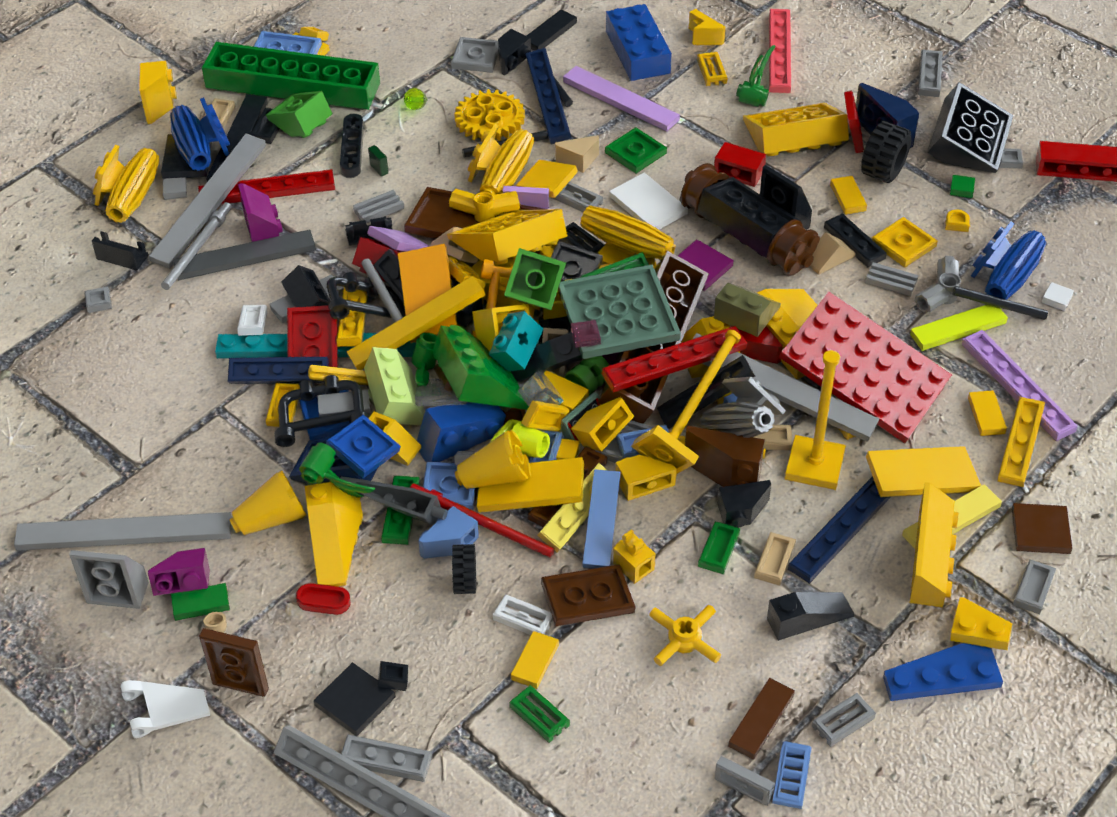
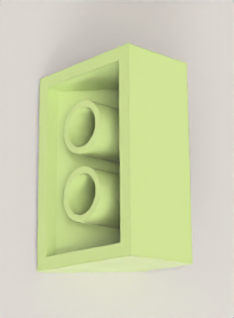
(393, 386)

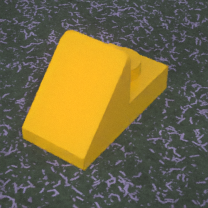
(705, 29)

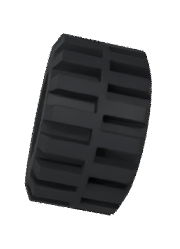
(886, 152)

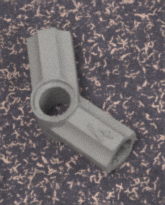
(940, 292)

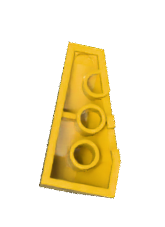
(334, 531)

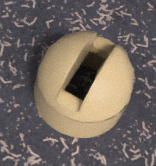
(215, 621)

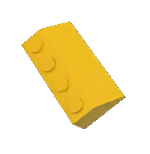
(933, 548)

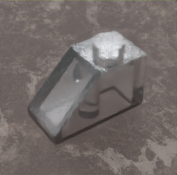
(540, 389)

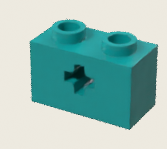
(516, 341)

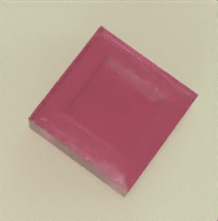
(585, 333)

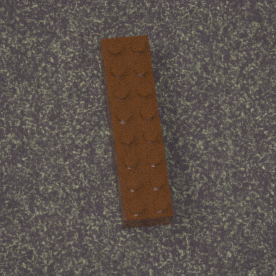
(682, 287)

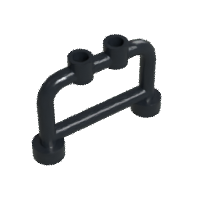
(340, 308)
(307, 391)

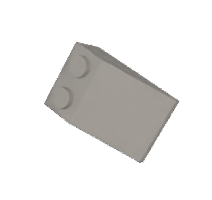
(110, 579)

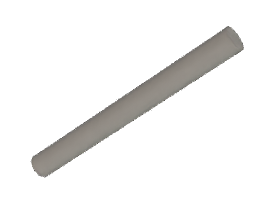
(381, 289)

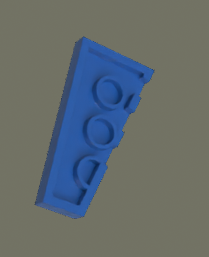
(944, 672)

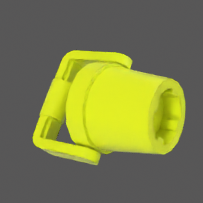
(534, 441)

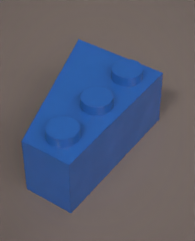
(457, 428)

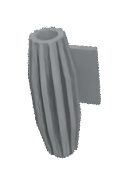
(749, 415)

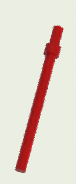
(492, 524)

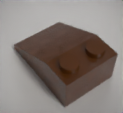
(725, 456)

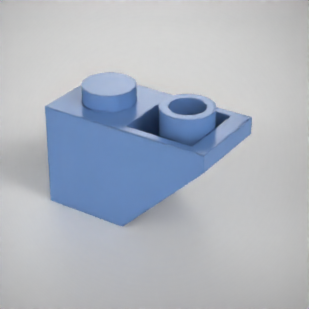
(454, 530)

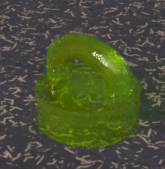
(415, 99)

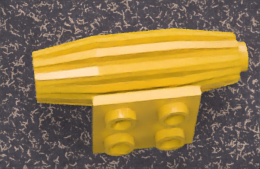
(500, 163)
(125, 183)
(625, 235)

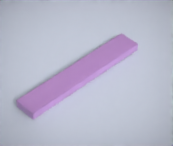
(621, 98)
(1018, 383)

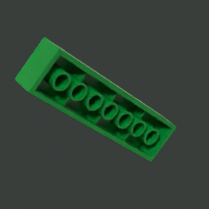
(288, 72)

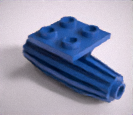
(194, 135)
(1010, 262)

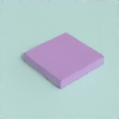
(396, 239)

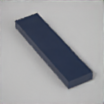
(272, 369)

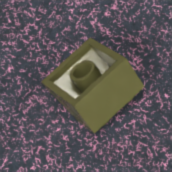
(744, 309)

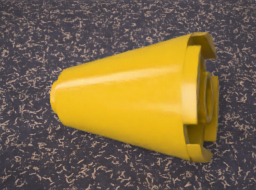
(495, 464)
(268, 507)

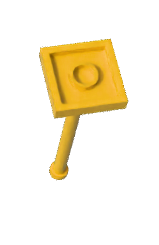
(666, 446)
(813, 459)

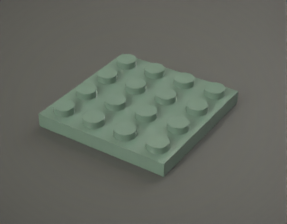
(626, 307)

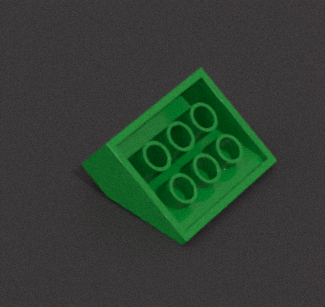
(473, 372)

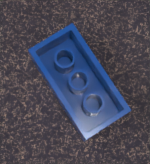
(638, 42)

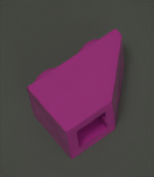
(180, 572)

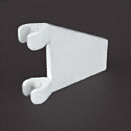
(165, 705)

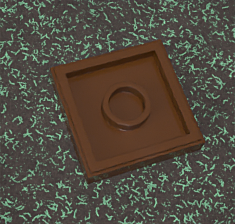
(1041, 528)

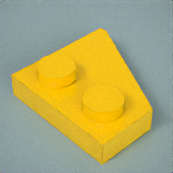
(979, 626)

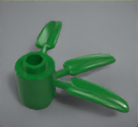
(754, 93)
(424, 358)
(317, 467)

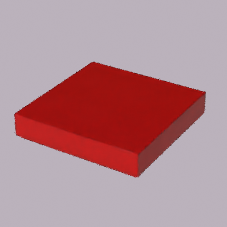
(854, 122)

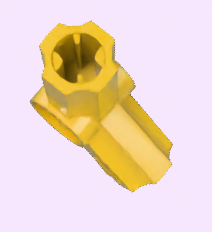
(484, 204)

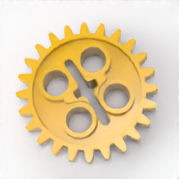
(485, 110)

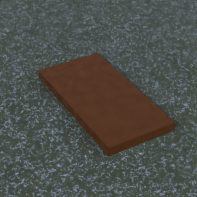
(435, 217)

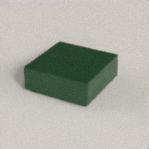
(378, 160)

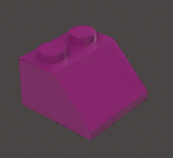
(259, 214)

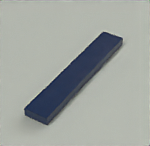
(548, 96)
(837, 532)

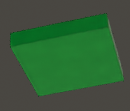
(635, 150)

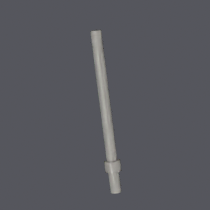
(215, 221)

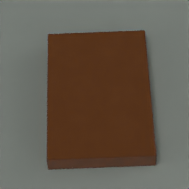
(587, 595)
(234, 662)

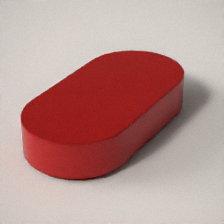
(323, 598)

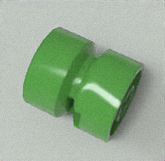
(588, 373)

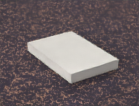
(648, 201)

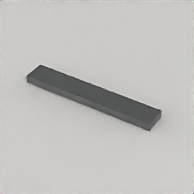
(248, 254)

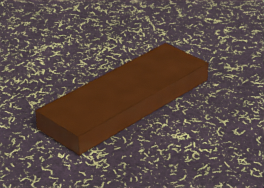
(761, 718)

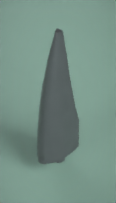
(404, 500)

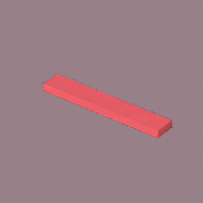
(781, 56)

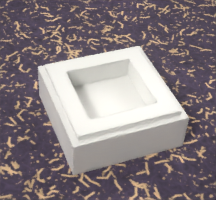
(1057, 296)

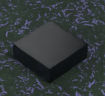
(393, 676)

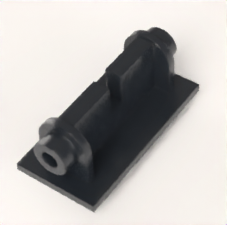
(360, 228)

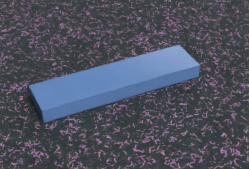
(601, 519)

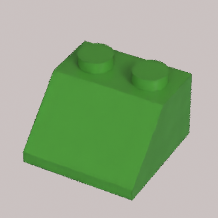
(301, 113)
(534, 279)

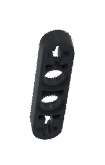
(352, 145)

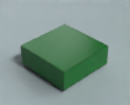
(962, 186)

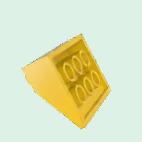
(797, 128)
(505, 234)
(794, 311)

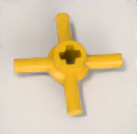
(685, 635)

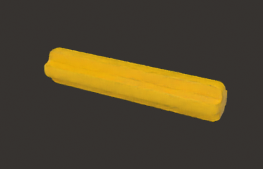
(320, 372)

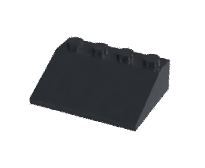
(970, 131)

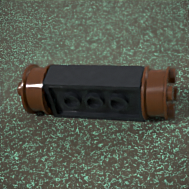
(749, 218)

